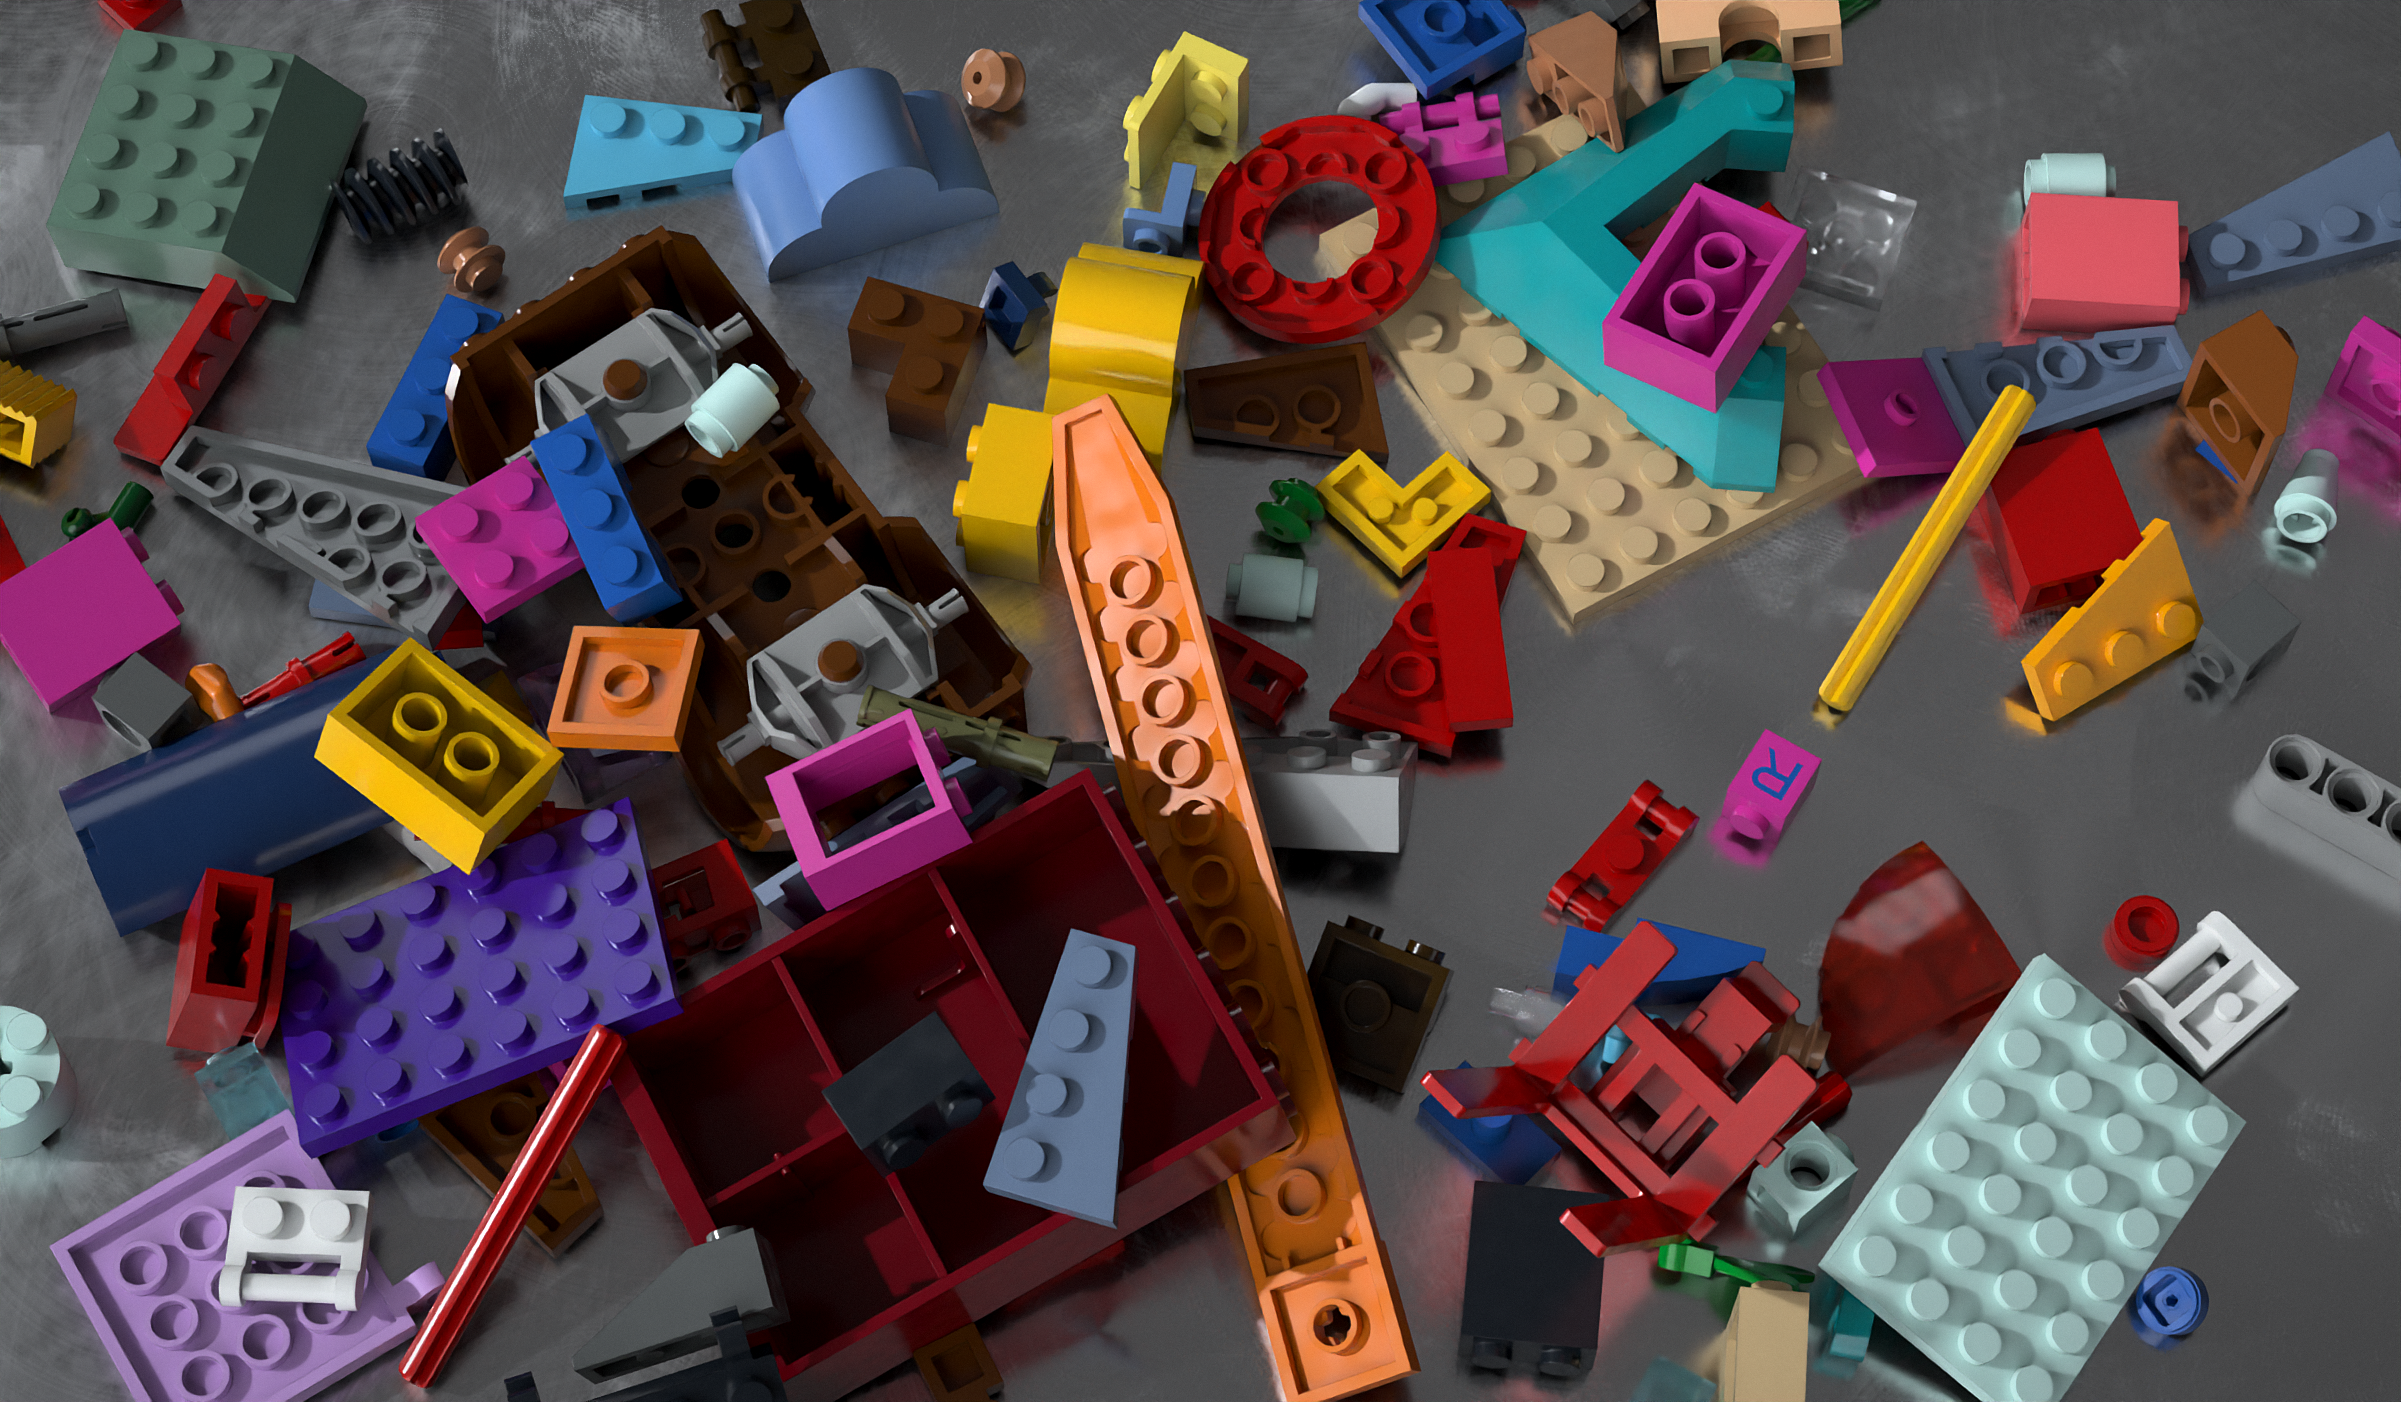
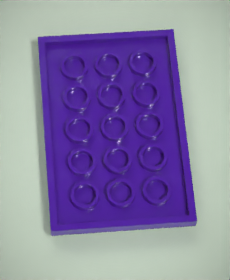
(473, 977)

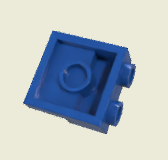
(1446, 39)

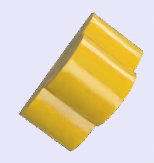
(1125, 332)

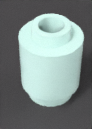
(2069, 175)
(733, 409)
(1272, 587)

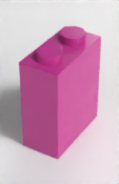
(85, 613)

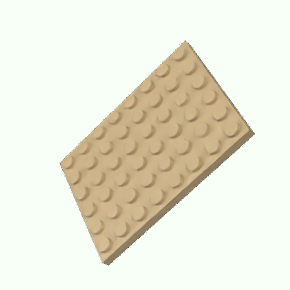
(1566, 465)

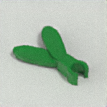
(1705, 1260)

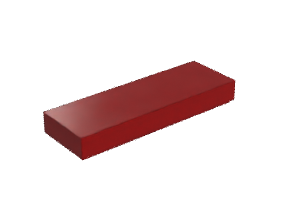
(1469, 639)

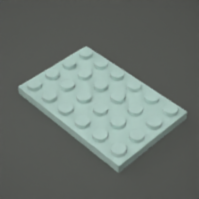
(2033, 1192)

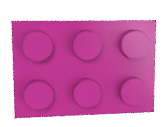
(1704, 297)

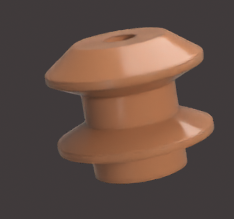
(993, 80)
(472, 260)
(1801, 1041)

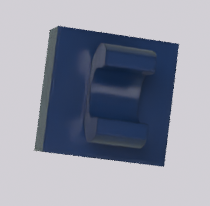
(1016, 303)

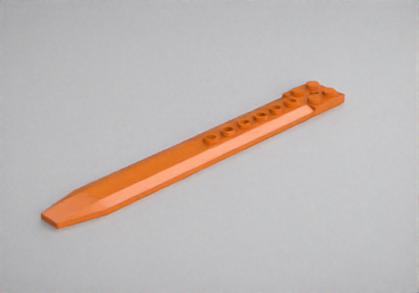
(1198, 810)

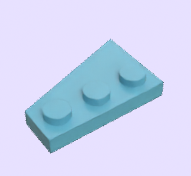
(651, 145)

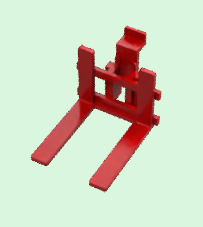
(1672, 1070)

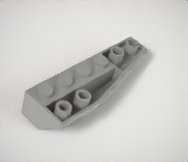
(1308, 787)

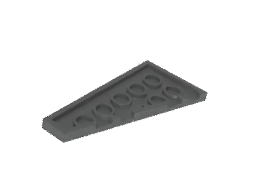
(330, 519)

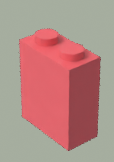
(2101, 263)

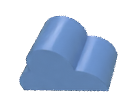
(859, 173)

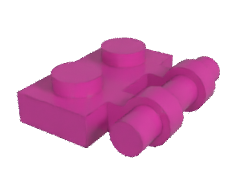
(1457, 152)

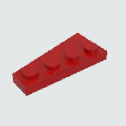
(1401, 679)

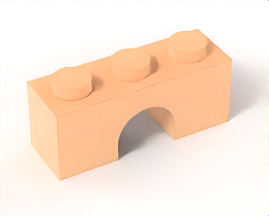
(1701, 31)

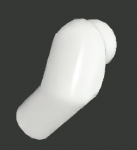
(1377, 98)

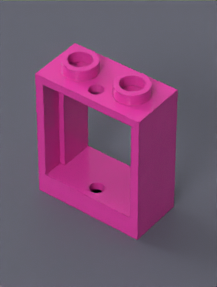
(849, 768)

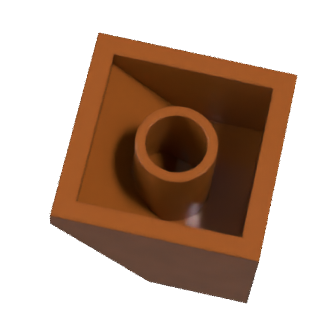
(2242, 395)

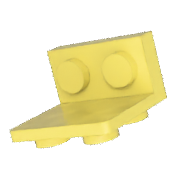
(1191, 84)

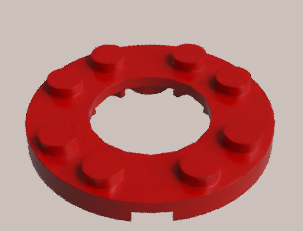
(1304, 154)

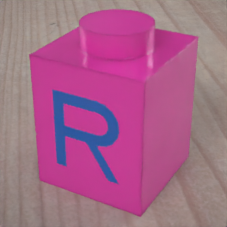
(1770, 788)

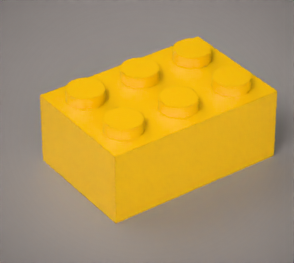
(438, 755)

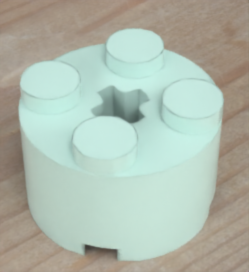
(35, 1083)

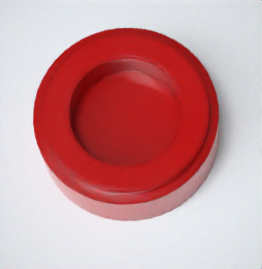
(2144, 929)

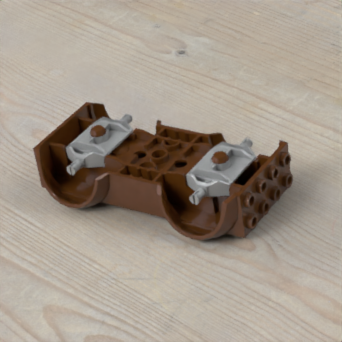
(866, 590)

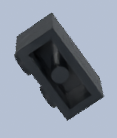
(909, 1095)

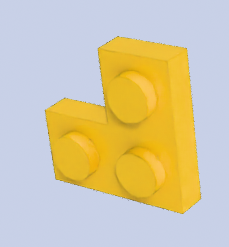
(1401, 521)

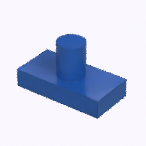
(1502, 1147)

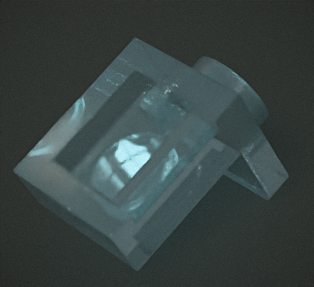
(240, 1089)

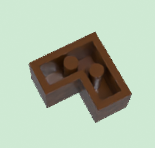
(929, 349)

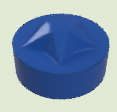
(2172, 1300)

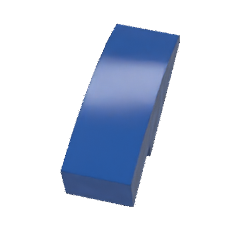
(1689, 976)

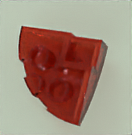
(1908, 964)

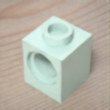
(1795, 1205)

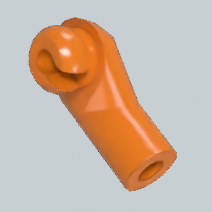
(213, 691)

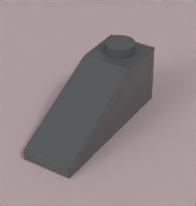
(674, 1309)

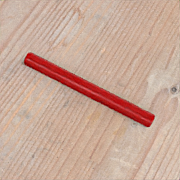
(512, 1206)

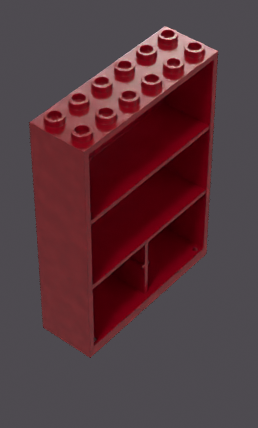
(977, 936)

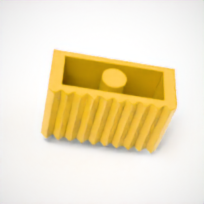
(33, 415)

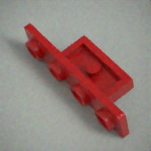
(191, 369)

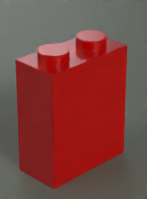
(2058, 518)

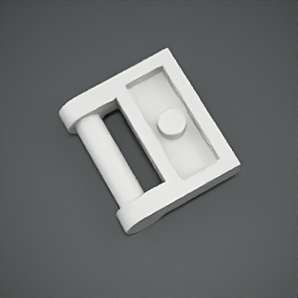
(2220, 1010)
(297, 1228)

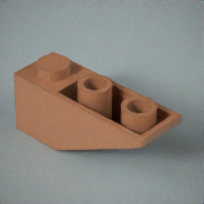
(1583, 74)

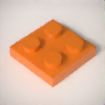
(626, 688)

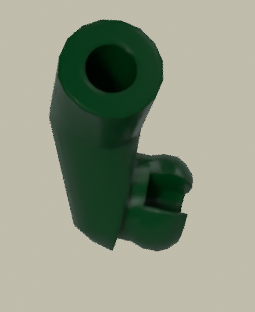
(125, 512)

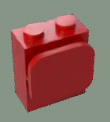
(229, 964)

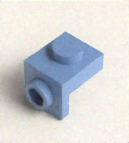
(1167, 231)

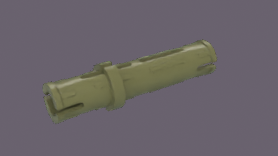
(965, 735)

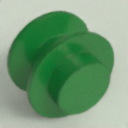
(1292, 506)

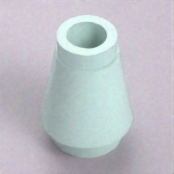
(2310, 498)

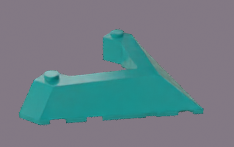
(1557, 265)

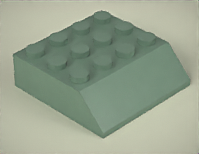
(206, 166)

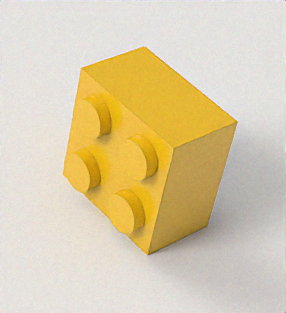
(1009, 499)

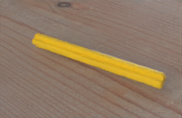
(1927, 548)

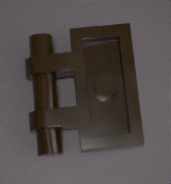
(783, 45)

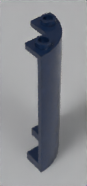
(219, 799)

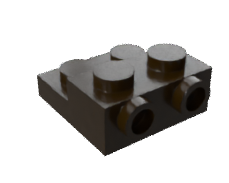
(1375, 1000)

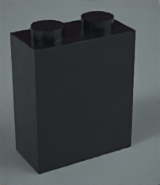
(1529, 1281)

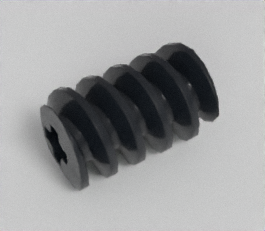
(401, 186)

